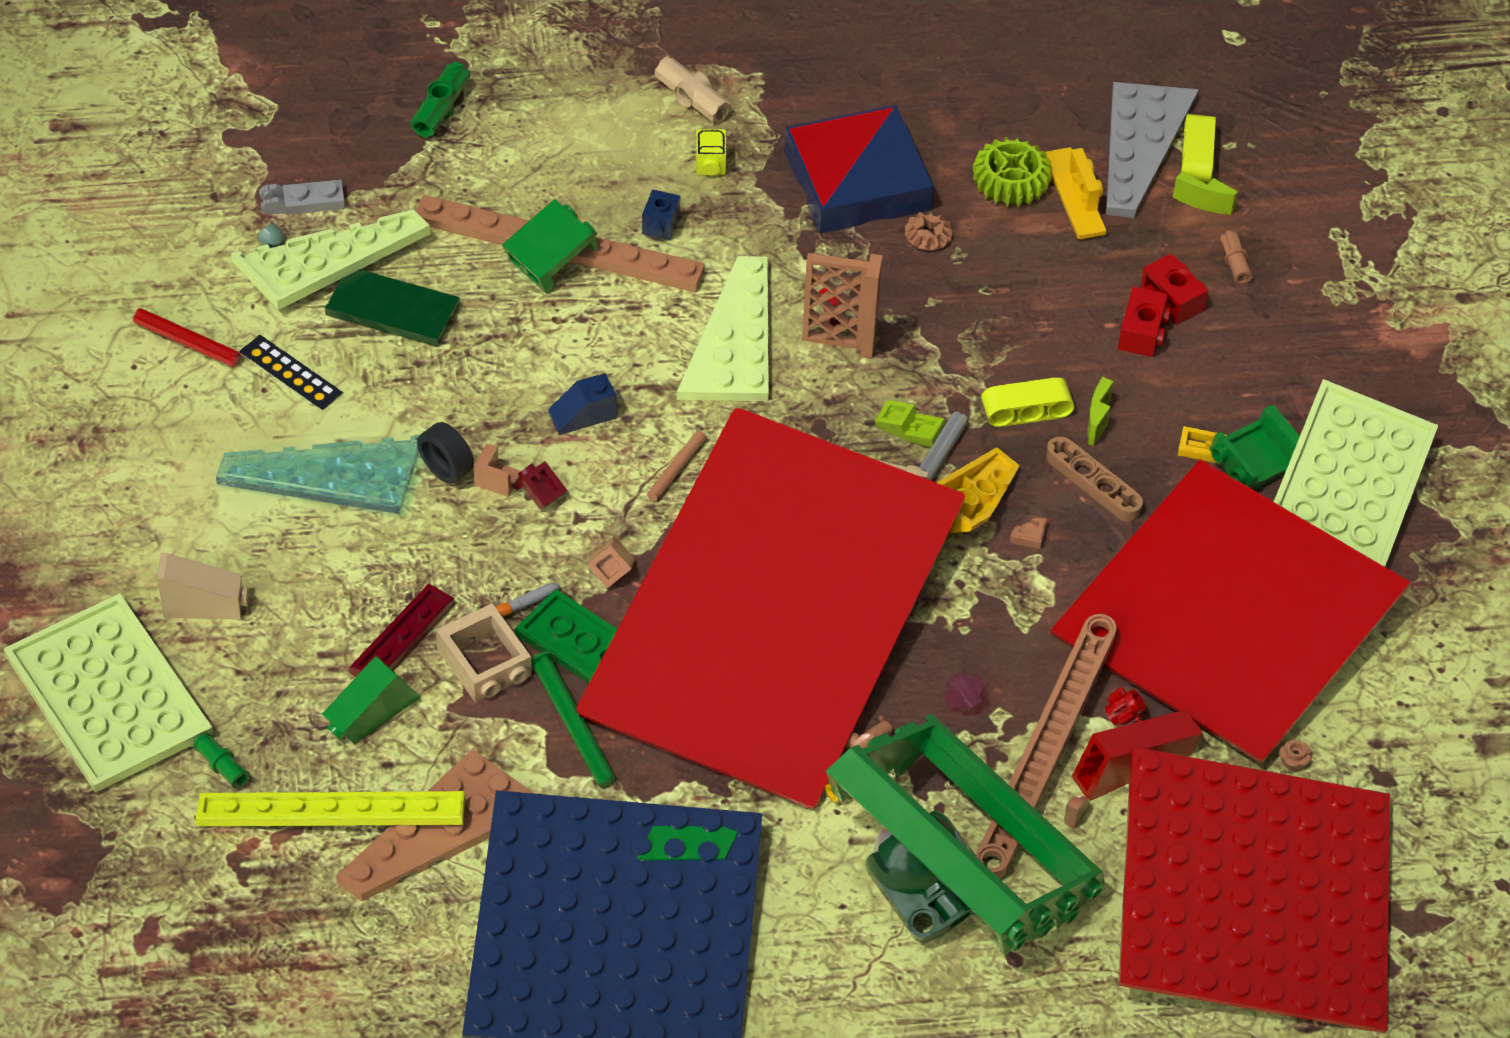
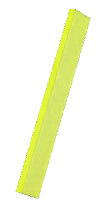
(331, 808)

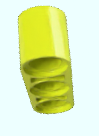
(1198, 146)
(1027, 402)

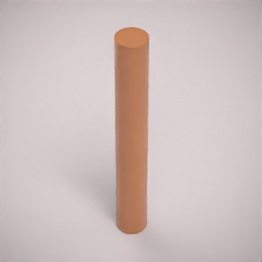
(676, 466)

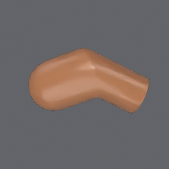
(879, 729)

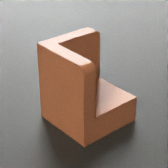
(492, 475)
(610, 561)

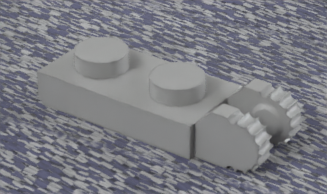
(302, 197)

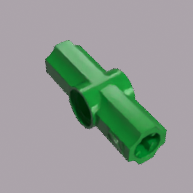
(440, 99)

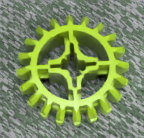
(1012, 165)

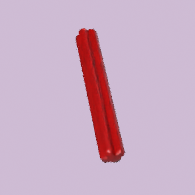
(187, 337)

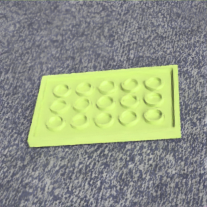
(1356, 469)
(107, 692)

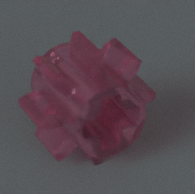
(963, 691)

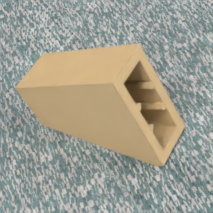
(199, 590)

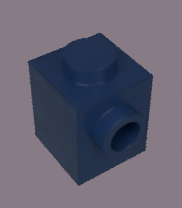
(661, 214)

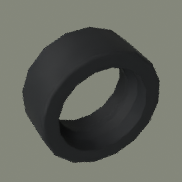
(445, 452)

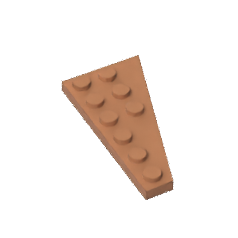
(413, 847)

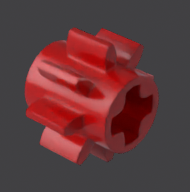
(1125, 707)

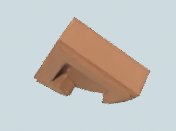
(1030, 533)
(1075, 810)

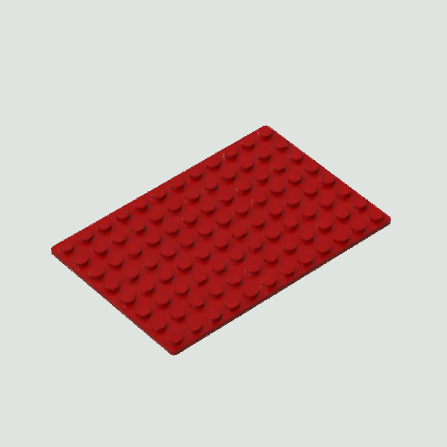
(772, 607)

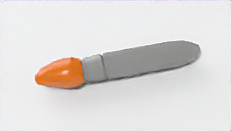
(527, 599)

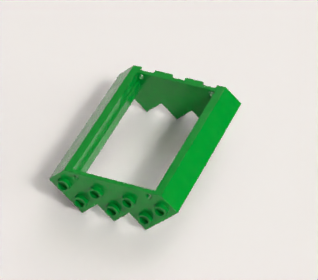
(866, 779)

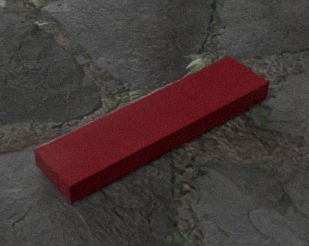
(406, 629)

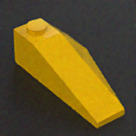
(983, 486)

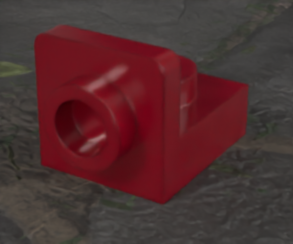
(540, 484)

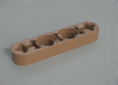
(1097, 476)

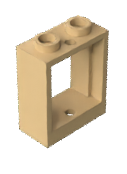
(472, 629)

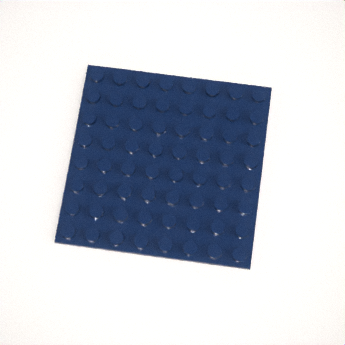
(606, 943)

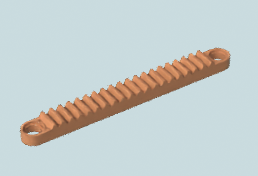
(1052, 732)

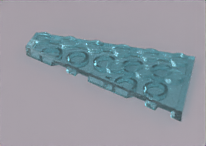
(336, 473)

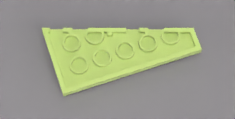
(324, 257)

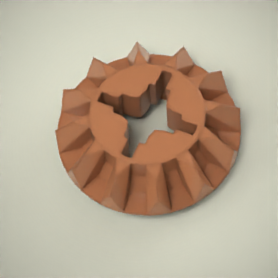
(923, 238)

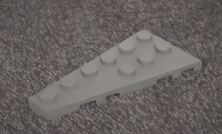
(1141, 135)

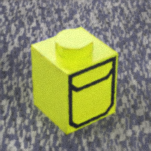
(710, 151)

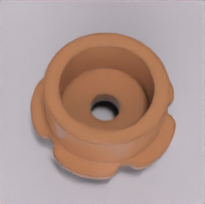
(1295, 761)

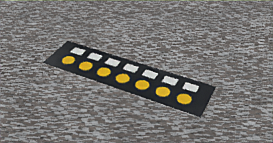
(291, 372)

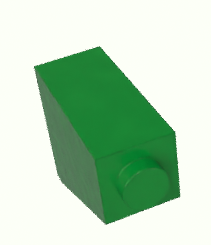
(368, 702)
(691, 838)

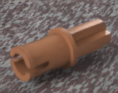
(1236, 257)

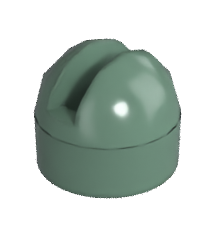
(271, 235)

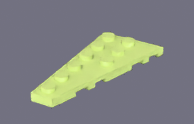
(734, 345)

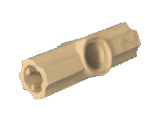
(692, 90)

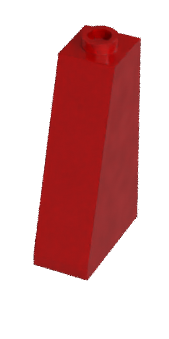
(1108, 754)

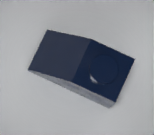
(584, 405)

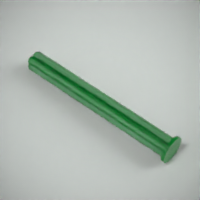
(576, 726)

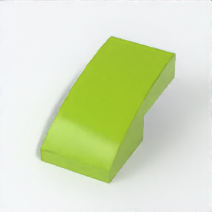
(1211, 197)
(1099, 410)
(904, 422)

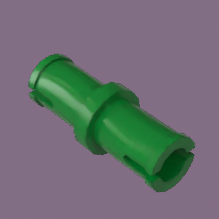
(221, 760)

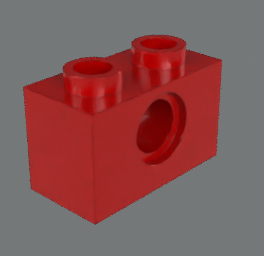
(1185, 292)
(1143, 321)

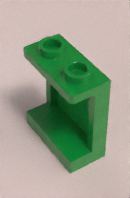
(549, 243)
(1257, 451)

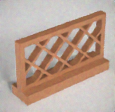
(867, 298)

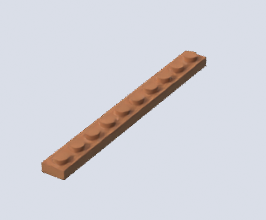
(608, 256)

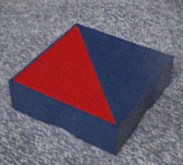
(858, 168)

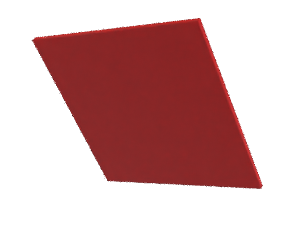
(1234, 609)
(1256, 890)

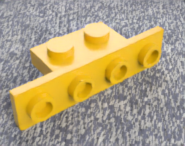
(1078, 190)

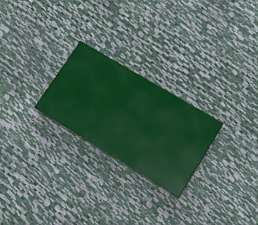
(393, 306)

